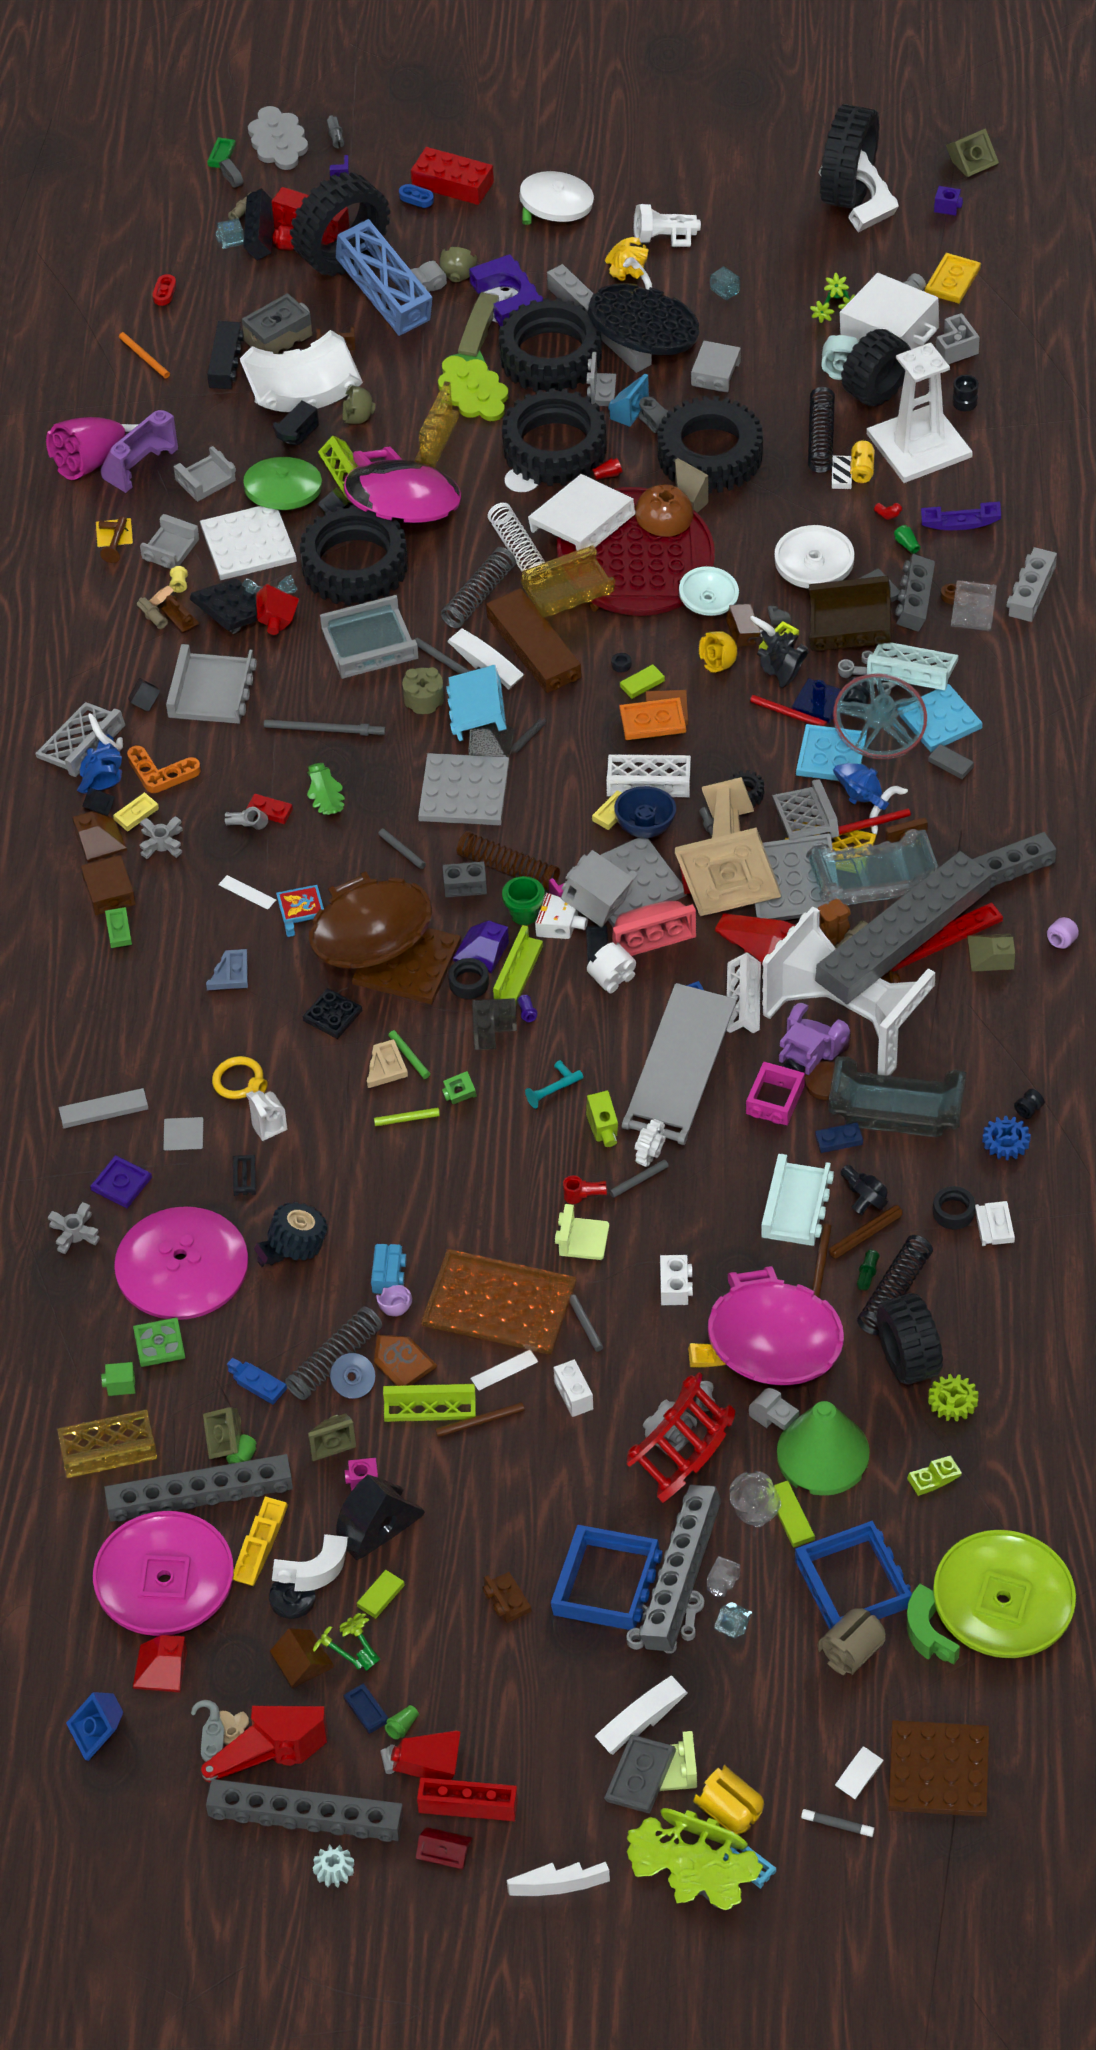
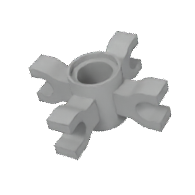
(161, 837)
(73, 1228)

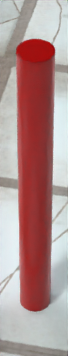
(787, 711)
(874, 821)

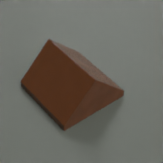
(296, 1656)

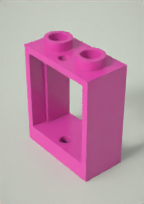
(780, 1077)

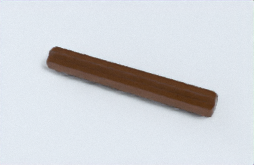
(865, 1231)

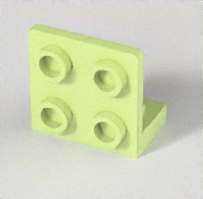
(682, 1769)

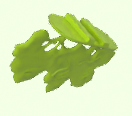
(695, 1865)

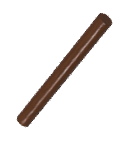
(821, 1259)
(480, 1419)

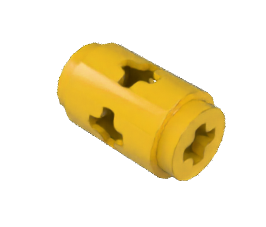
(862, 461)

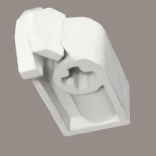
(266, 1114)

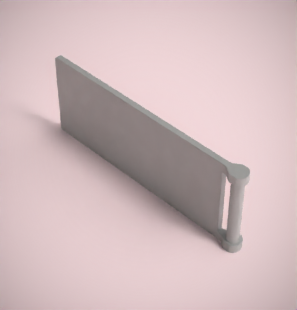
(680, 1060)

